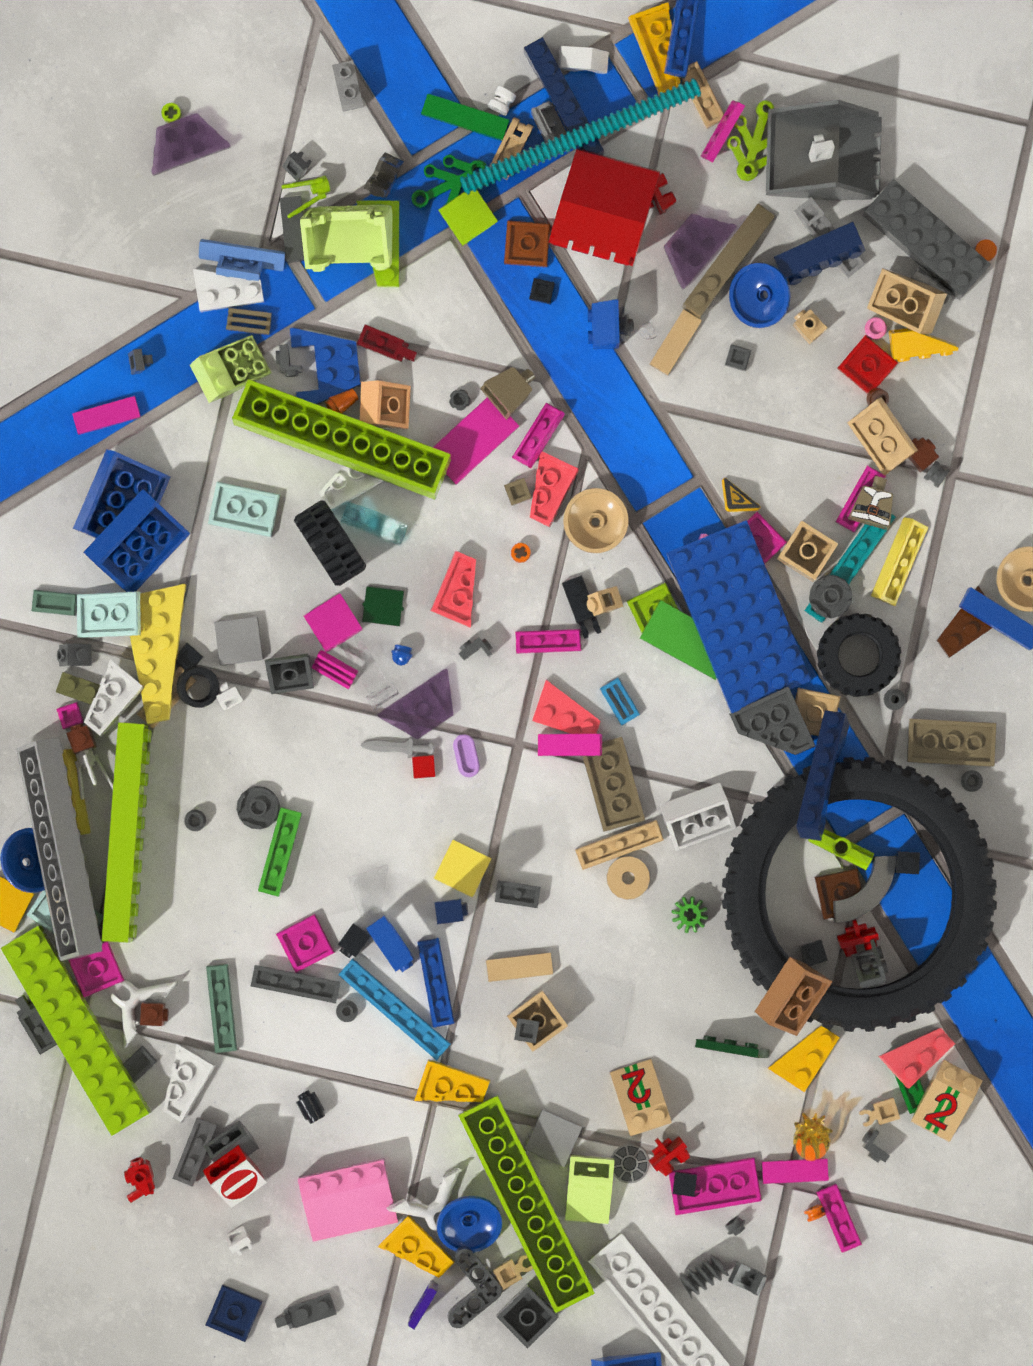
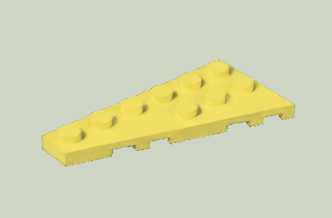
(157, 649)

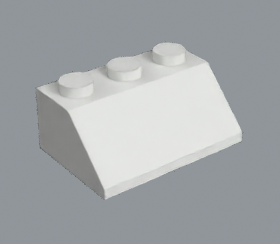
(697, 816)

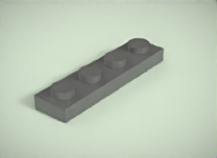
(295, 984)

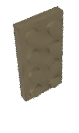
(951, 742)
(614, 786)

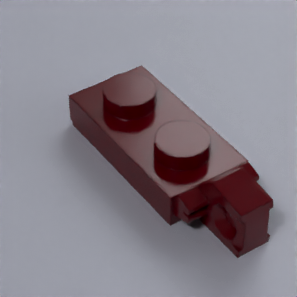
(385, 344)

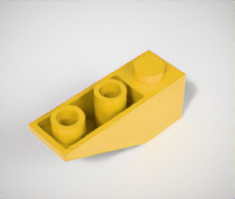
(908, 343)

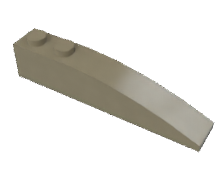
(728, 261)

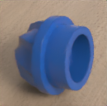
(401, 654)

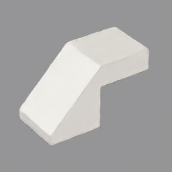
(583, 58)

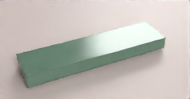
(221, 1008)

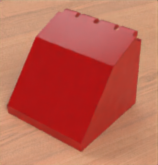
(604, 206)

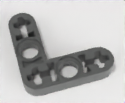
(480, 1291)

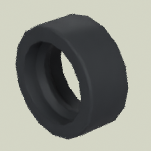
(181, 687)

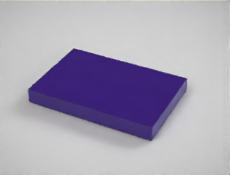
(423, 1304)

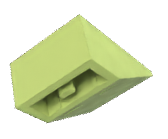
(229, 368)
(589, 1189)

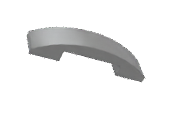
(817, 225)

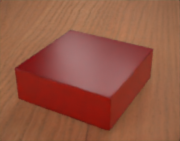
(423, 766)

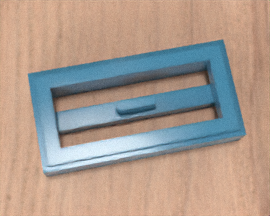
(618, 699)

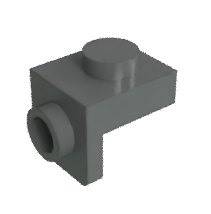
(283, 359)
(470, 648)
(74, 655)
(874, 1151)
(747, 1278)

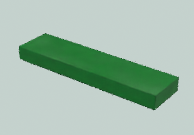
(465, 117)

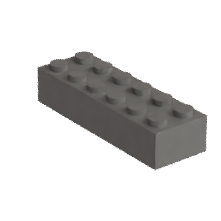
(926, 239)

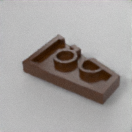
(961, 631)

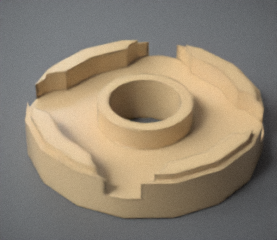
(632, 890)

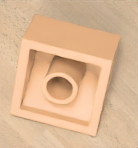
(385, 404)

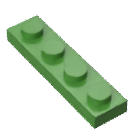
(279, 852)

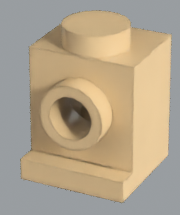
(812, 333)
(600, 602)

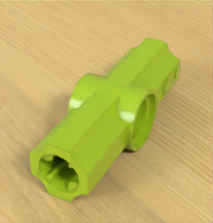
(854, 853)

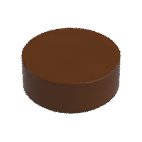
(876, 393)

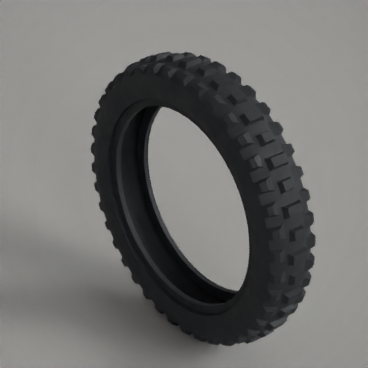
(968, 870)

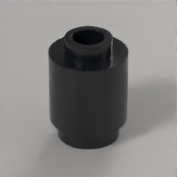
(310, 1106)

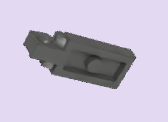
(34, 1026)
(307, 1312)

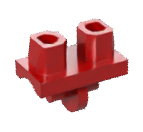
(661, 201)
(855, 936)
(666, 1152)

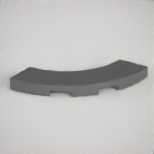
(871, 894)

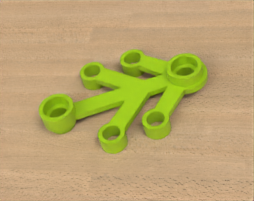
(753, 144)

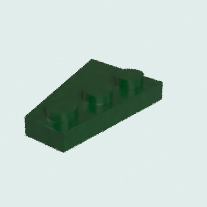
(732, 1047)

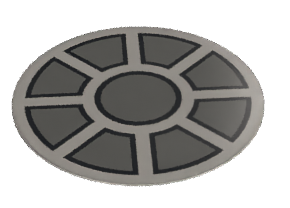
(630, 1163)

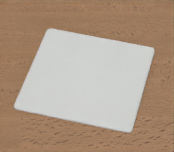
(341, 922)

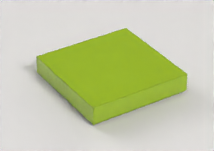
(467, 216)
(645, 604)

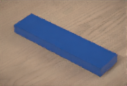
(681, 38)
(998, 618)
(435, 982)

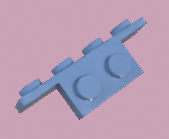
(241, 260)

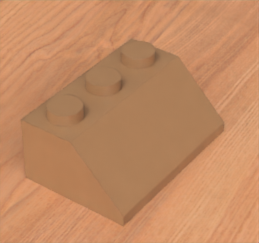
(793, 996)

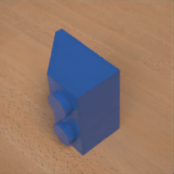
(604, 325)

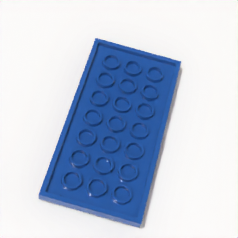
(738, 616)

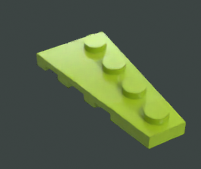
(390, 276)

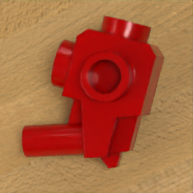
(140, 1175)

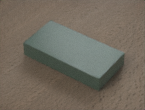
(54, 602)

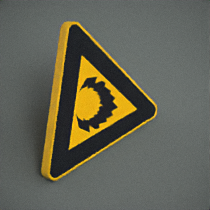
(737, 500)

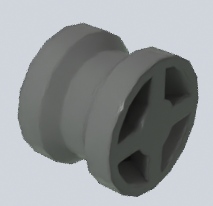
(936, 474)

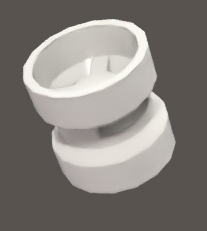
(502, 101)

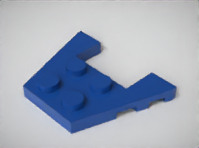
(335, 364)

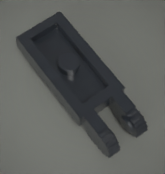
(577, 597)

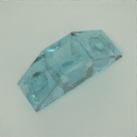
(374, 523)

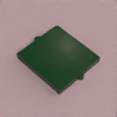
(383, 606)

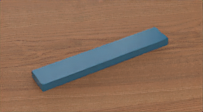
(394, 1009)

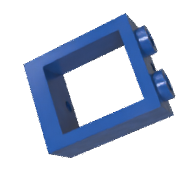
(391, 944)

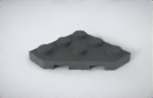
(775, 722)

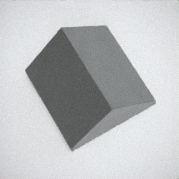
(289, 673)

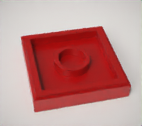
(867, 365)

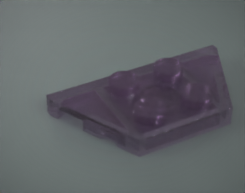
(184, 143)
(695, 245)
(422, 708)

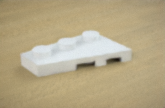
(223, 292)
(346, 486)
(113, 697)
(186, 1082)

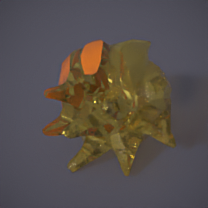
(812, 1137)

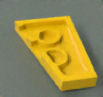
(806, 1058)
(450, 1084)
(415, 1245)

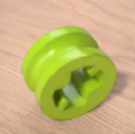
(166, 108)

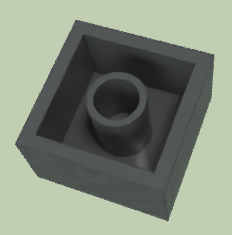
(527, 1315)

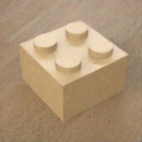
(807, 551)
(540, 1009)

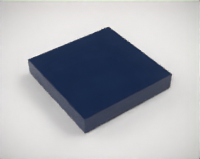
(233, 1313)

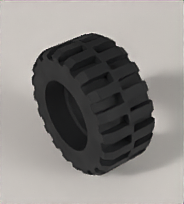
(330, 543)
(888, 655)

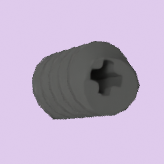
(703, 1274)

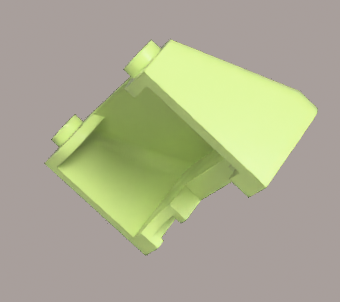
(347, 236)

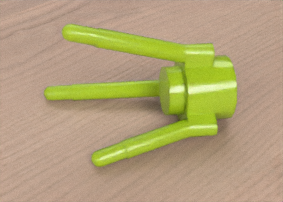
(317, 185)

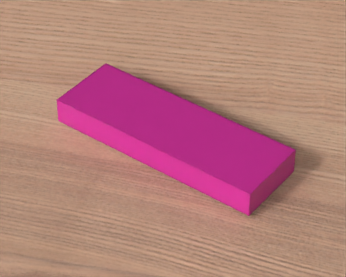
(722, 131)
(106, 415)
(538, 435)
(865, 480)
(548, 641)
(569, 744)
(794, 1171)
(839, 1218)

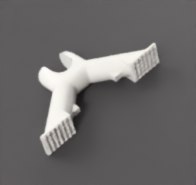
(138, 995)
(429, 1211)

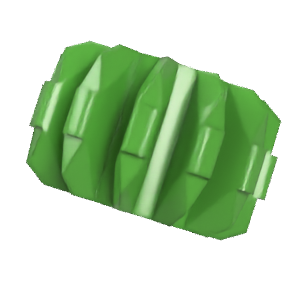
(695, 909)

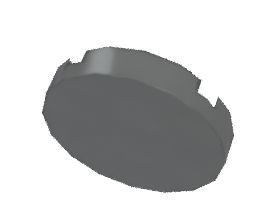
(830, 596)
(258, 807)

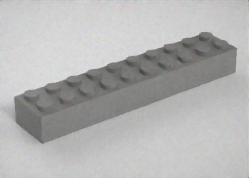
(59, 849)

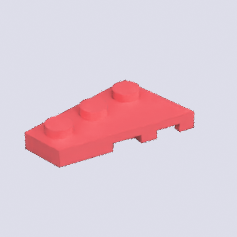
(551, 487)
(456, 590)
(563, 713)
(916, 1057)

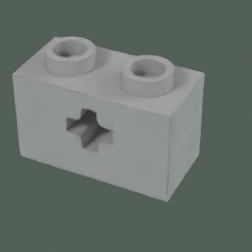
(347, 86)

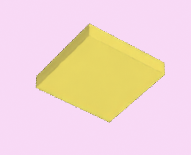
(462, 868)

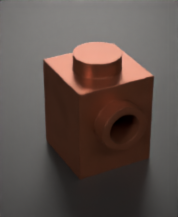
(925, 455)
(81, 738)
(153, 1014)

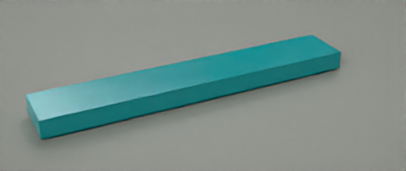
(854, 557)

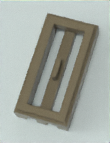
(230, 319)

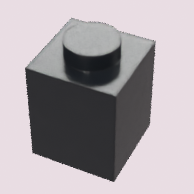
(907, 862)
(353, 941)
(813, 952)

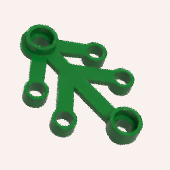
(452, 181)

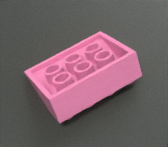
(347, 1199)

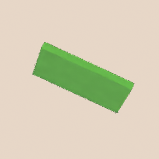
(677, 636)

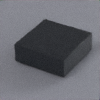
(541, 291)
(188, 657)
(684, 1184)

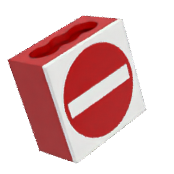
(234, 1176)

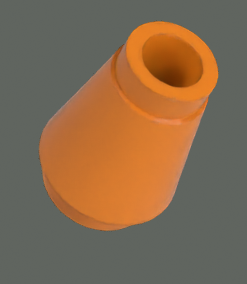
(342, 401)

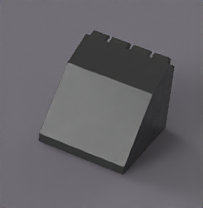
(844, 175)

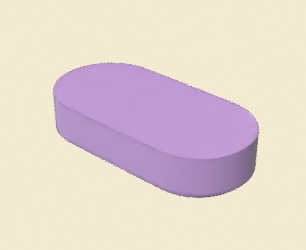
(466, 755)

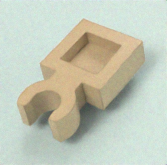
(884, 1112)
(509, 1273)

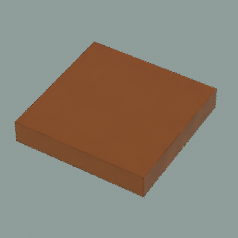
(527, 244)

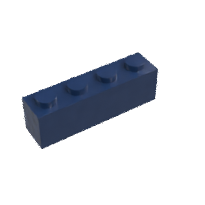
(820, 253)
(451, 911)

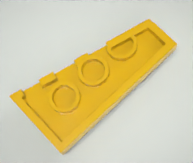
(653, 34)

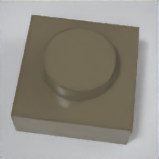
(517, 491)

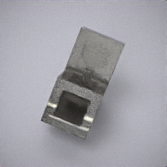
(384, 175)

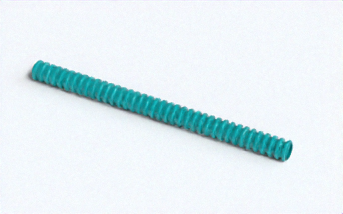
(580, 136)

